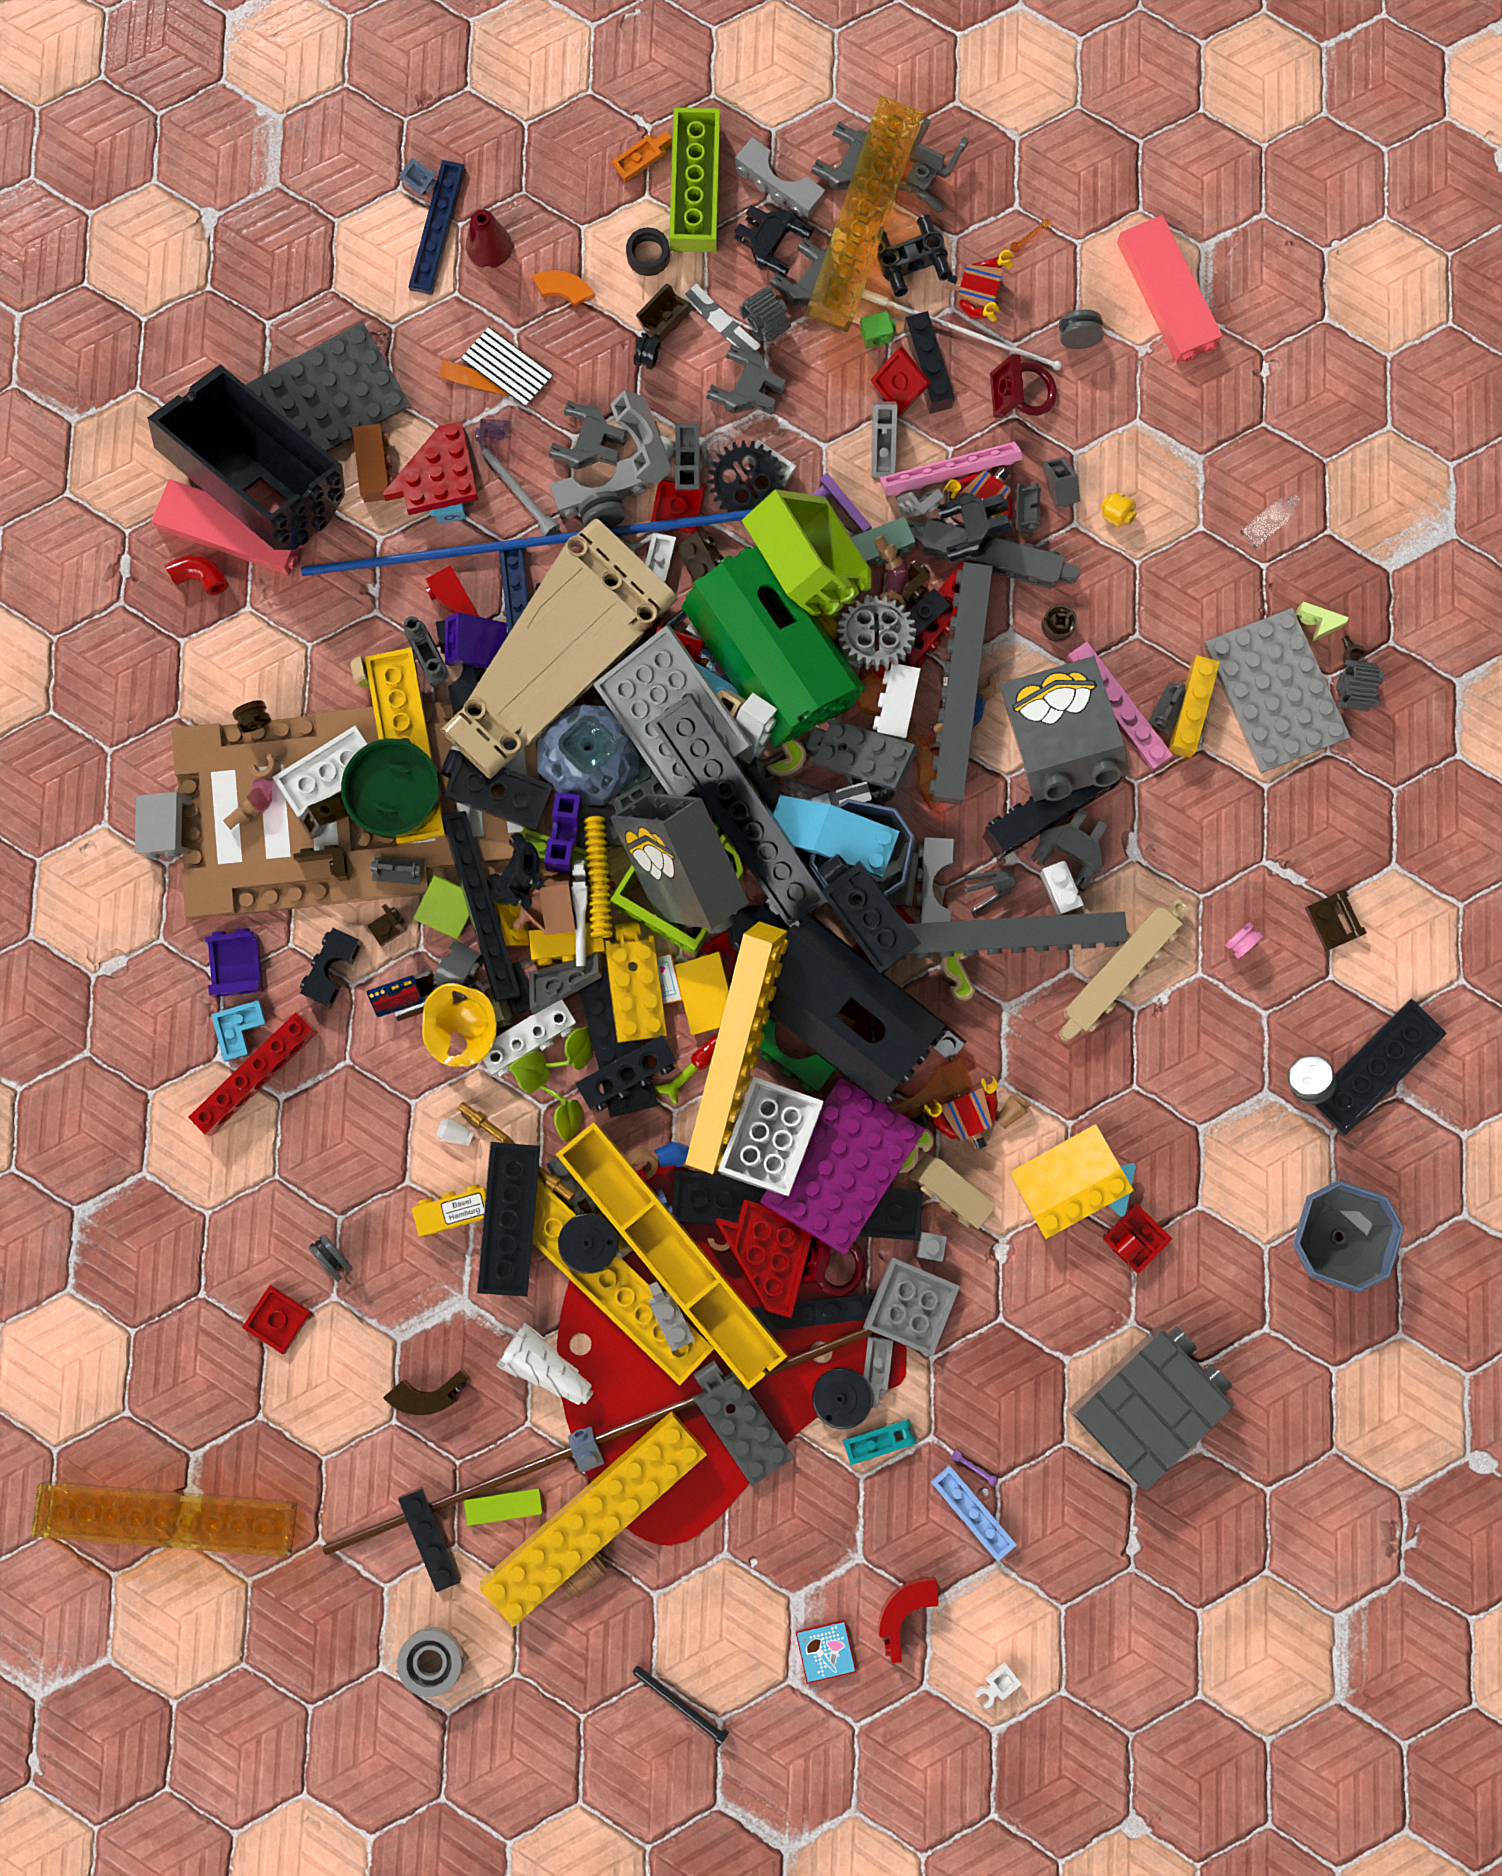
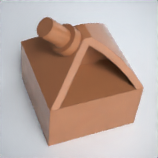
(551, 905)

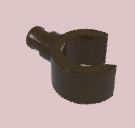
(1350, 647)

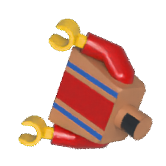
(980, 286)
(984, 486)
(967, 1115)

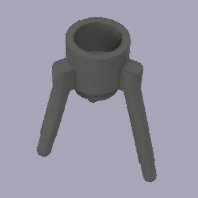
(1000, 881)

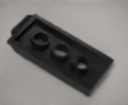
(473, 789)

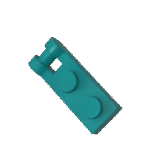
(878, 1442)

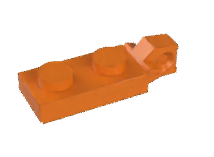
(641, 155)

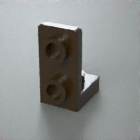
(323, 813)
(338, 865)
(387, 926)

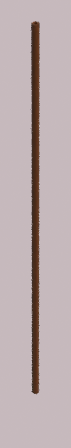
(566, 1452)

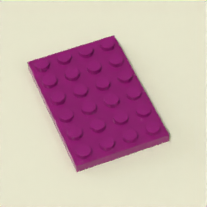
(846, 1166)

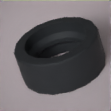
(642, 235)

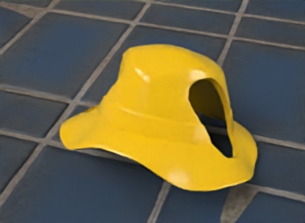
(470, 1018)

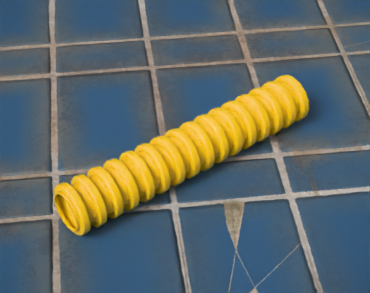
(598, 877)

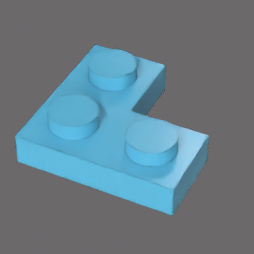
(231, 1026)

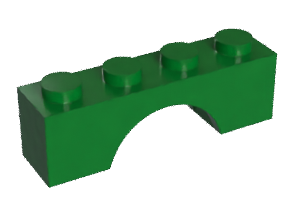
(811, 1071)

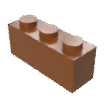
(372, 461)

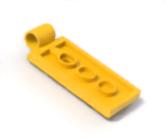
(634, 993)

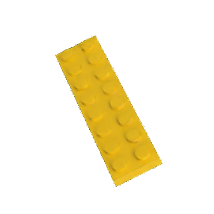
(401, 714)

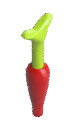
(699, 1061)

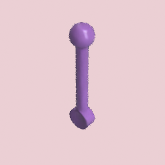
(957, 1456)

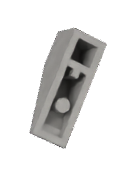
(883, 438)

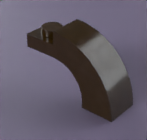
(416, 1402)

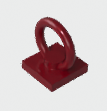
(1008, 387)
(818, 1261)

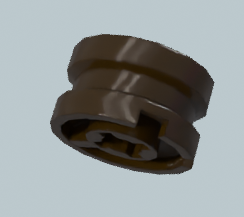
(1059, 632)
(251, 716)

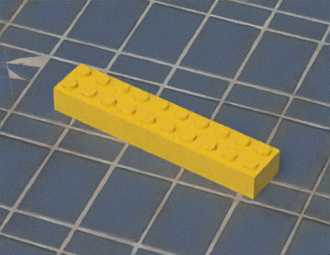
(737, 1044)
(592, 1519)

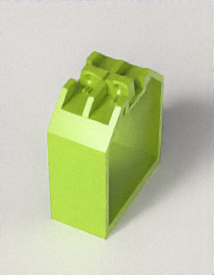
(808, 551)
(656, 924)

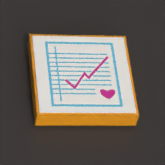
(668, 979)

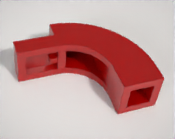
(903, 1600)

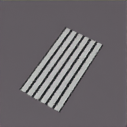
(506, 366)

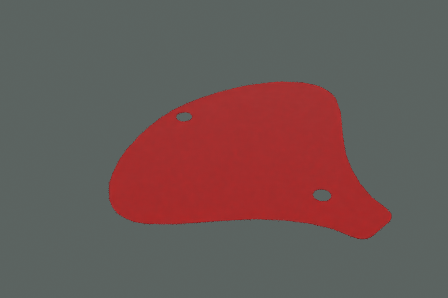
(633, 1385)

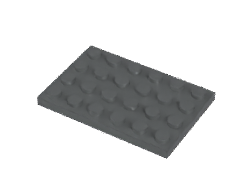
(334, 388)

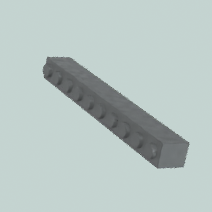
(961, 684)
(1019, 934)

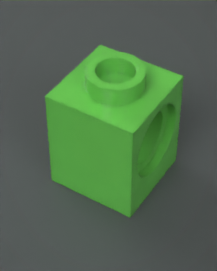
(877, 329)

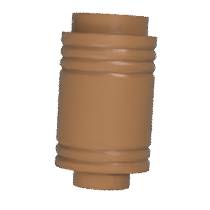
(585, 1577)

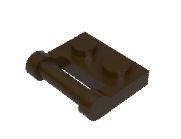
(1328, 923)

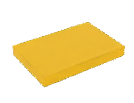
(703, 991)

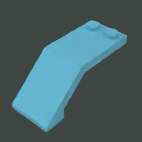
(835, 831)

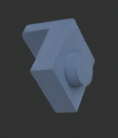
(417, 177)
(585, 1449)

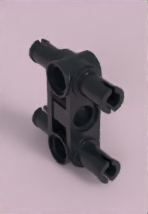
(913, 256)

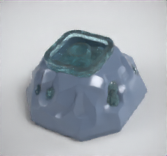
(591, 774)

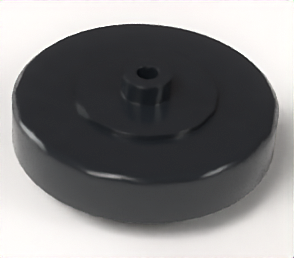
(746, 919)
(588, 1243)
(842, 1398)

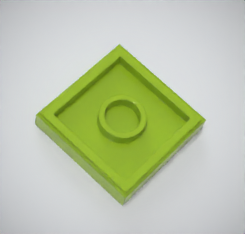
(443, 907)

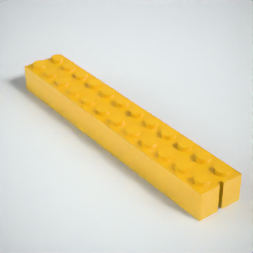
(672, 1255)

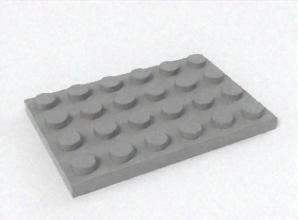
(650, 684)
(1276, 690)

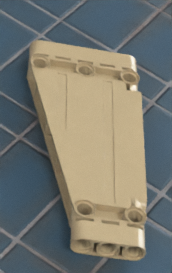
(559, 646)

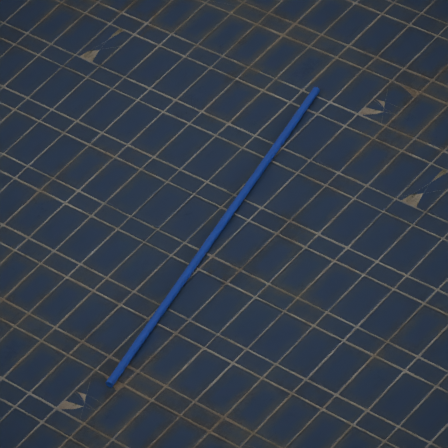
(517, 543)

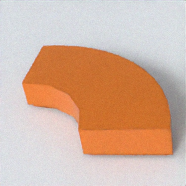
(563, 285)

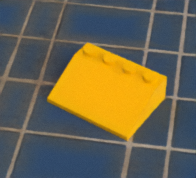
(1071, 1181)

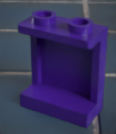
(472, 639)
(234, 963)

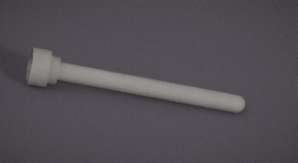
(547, 525)

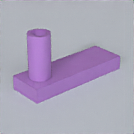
(831, 489)

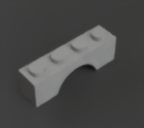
(801, 196)
(635, 416)
(570, 494)
(935, 856)

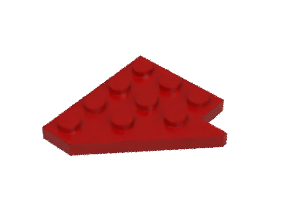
(437, 473)
(769, 1254)

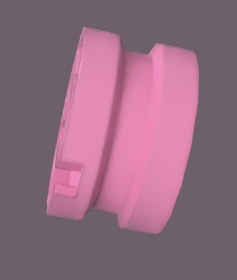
(1244, 940)

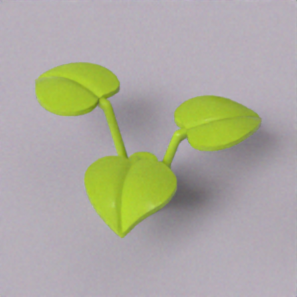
(532, 1072)

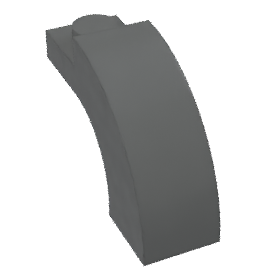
(687, 457)

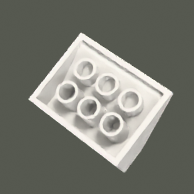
(770, 1137)

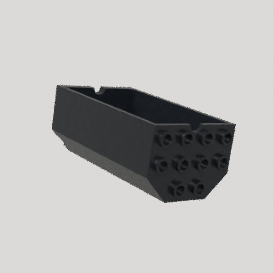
(233, 439)
(815, 985)

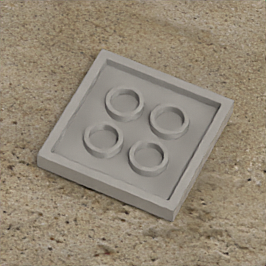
(911, 1306)

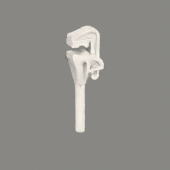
(579, 901)

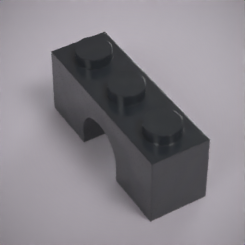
(337, 947)

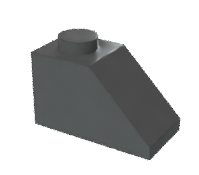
(1061, 482)

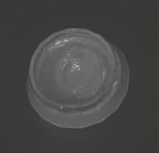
(715, 444)

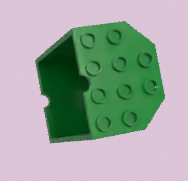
(788, 667)

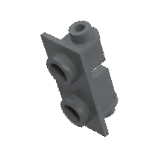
(1026, 516)
(1168, 707)
(397, 870)

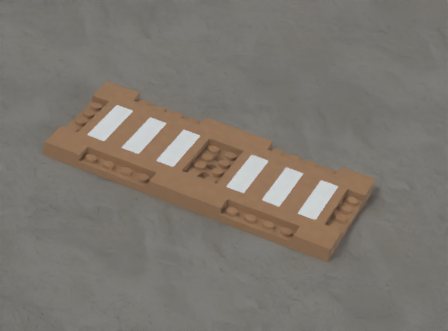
(254, 863)

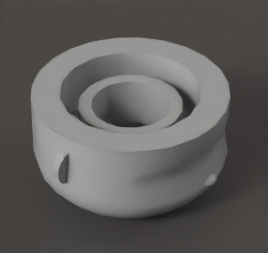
(415, 1677)

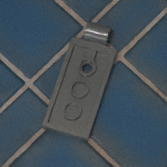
(867, 757)
(744, 1432)

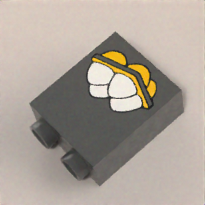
(1065, 729)
(680, 861)

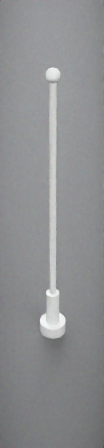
(883, 300)

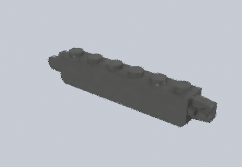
(1007, 558)

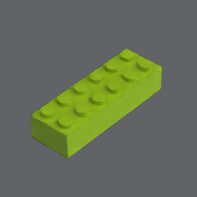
(694, 180)

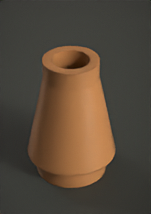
(1012, 1110)

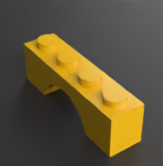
(1194, 707)

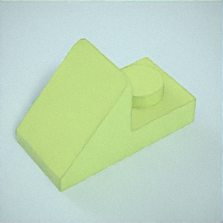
(1326, 620)

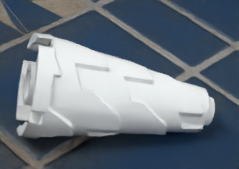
(541, 1365)

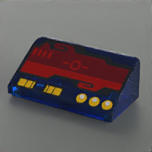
(395, 996)

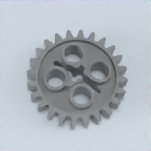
(899, 632)

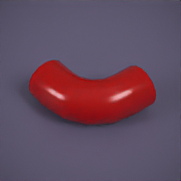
(198, 569)

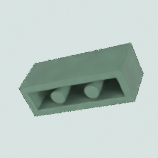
(895, 532)

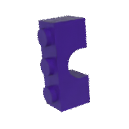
(564, 833)

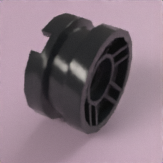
(647, 351)

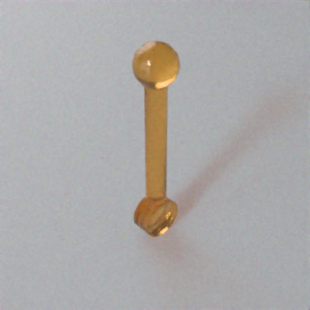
(1045, 223)

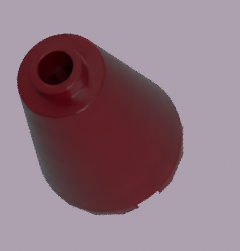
(487, 240)

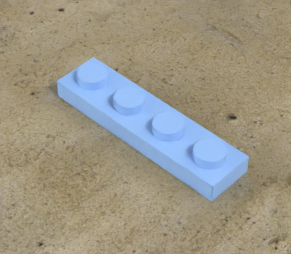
(973, 1513)

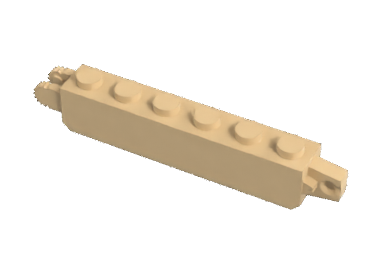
(1121, 969)

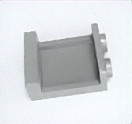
(160, 825)

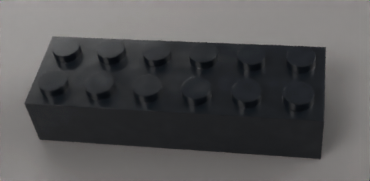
(1033, 818)

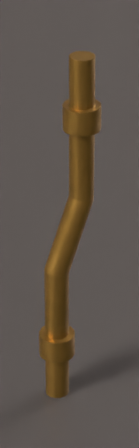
(480, 1120)

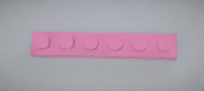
(950, 468)
(1127, 714)

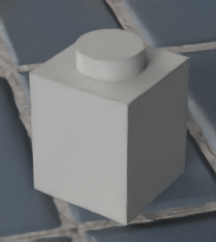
(931, 1246)

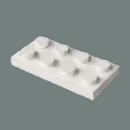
(319, 772)

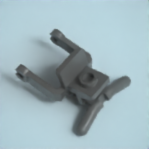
(927, 166)

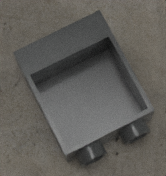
(1153, 1405)

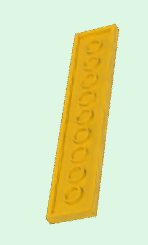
(616, 1292)

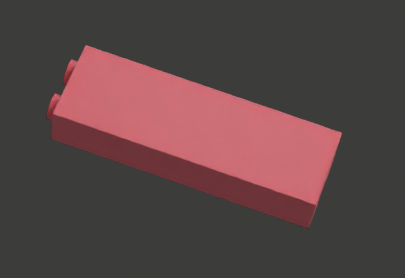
(1169, 289)
(203, 520)

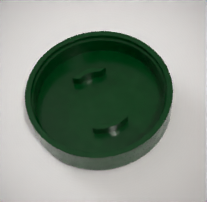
(391, 788)

